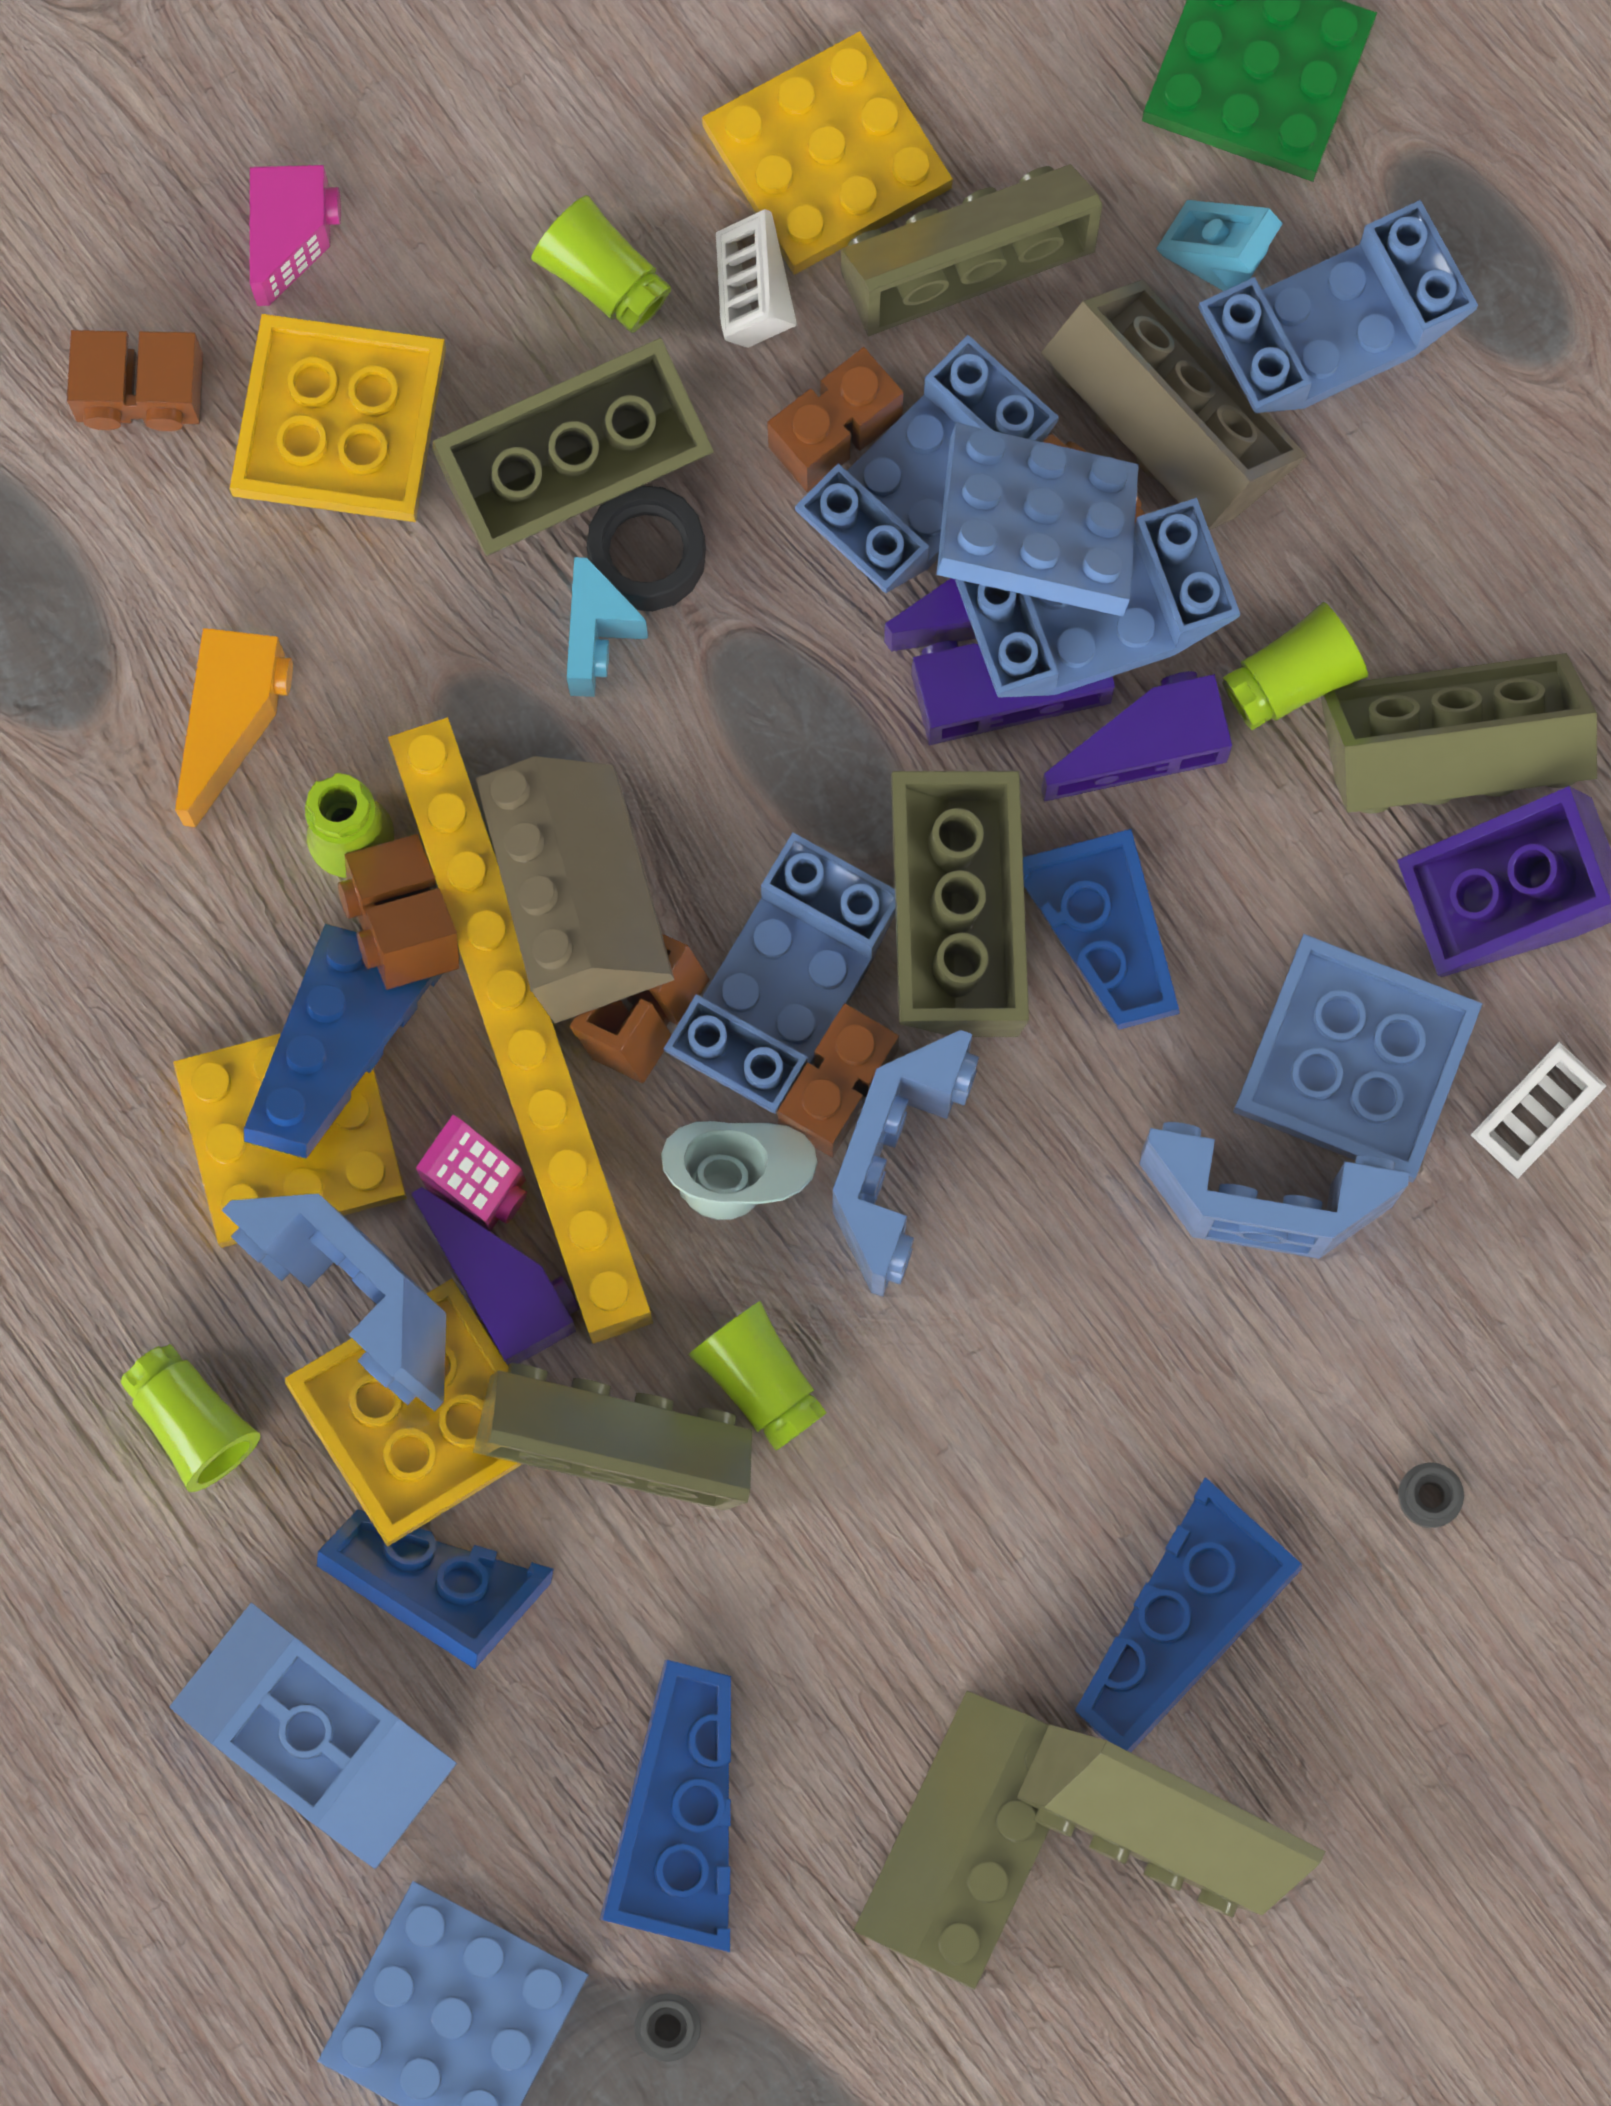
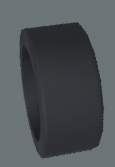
(650, 502)

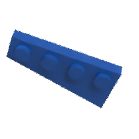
(327, 1044)
(1197, 1603)
(675, 1832)

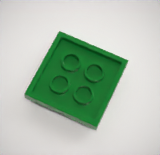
(1261, 77)

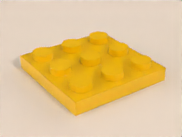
(827, 151)
(338, 418)
(348, 1167)
(399, 1456)

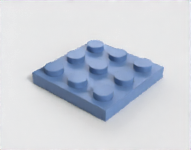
(1038, 519)
(1357, 1056)
(451, 2010)

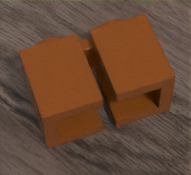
(104, 378)
(811, 430)
(401, 919)
(637, 1038)
(823, 1096)

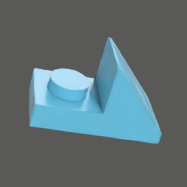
(1220, 240)
(595, 613)

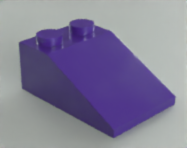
(1512, 883)

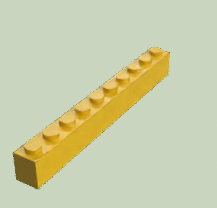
(521, 1033)

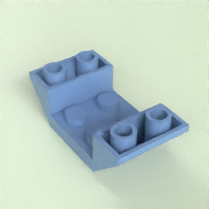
(1341, 315)
(892, 498)
(1055, 647)
(786, 974)
(924, 1080)
(1180, 1169)
(406, 1327)
(312, 1736)

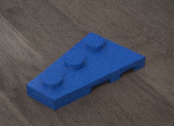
(1105, 921)
(439, 1590)

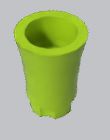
(601, 265)
(1295, 669)
(331, 839)
(760, 1376)
(188, 1418)

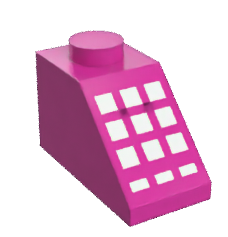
(288, 225)
(472, 1175)

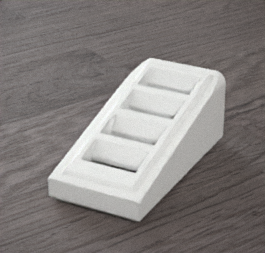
(775, 309)
(1574, 1070)

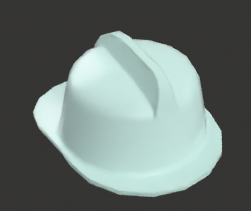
(737, 1165)

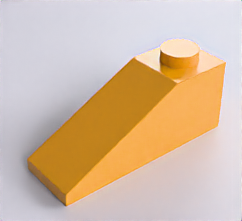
(229, 711)

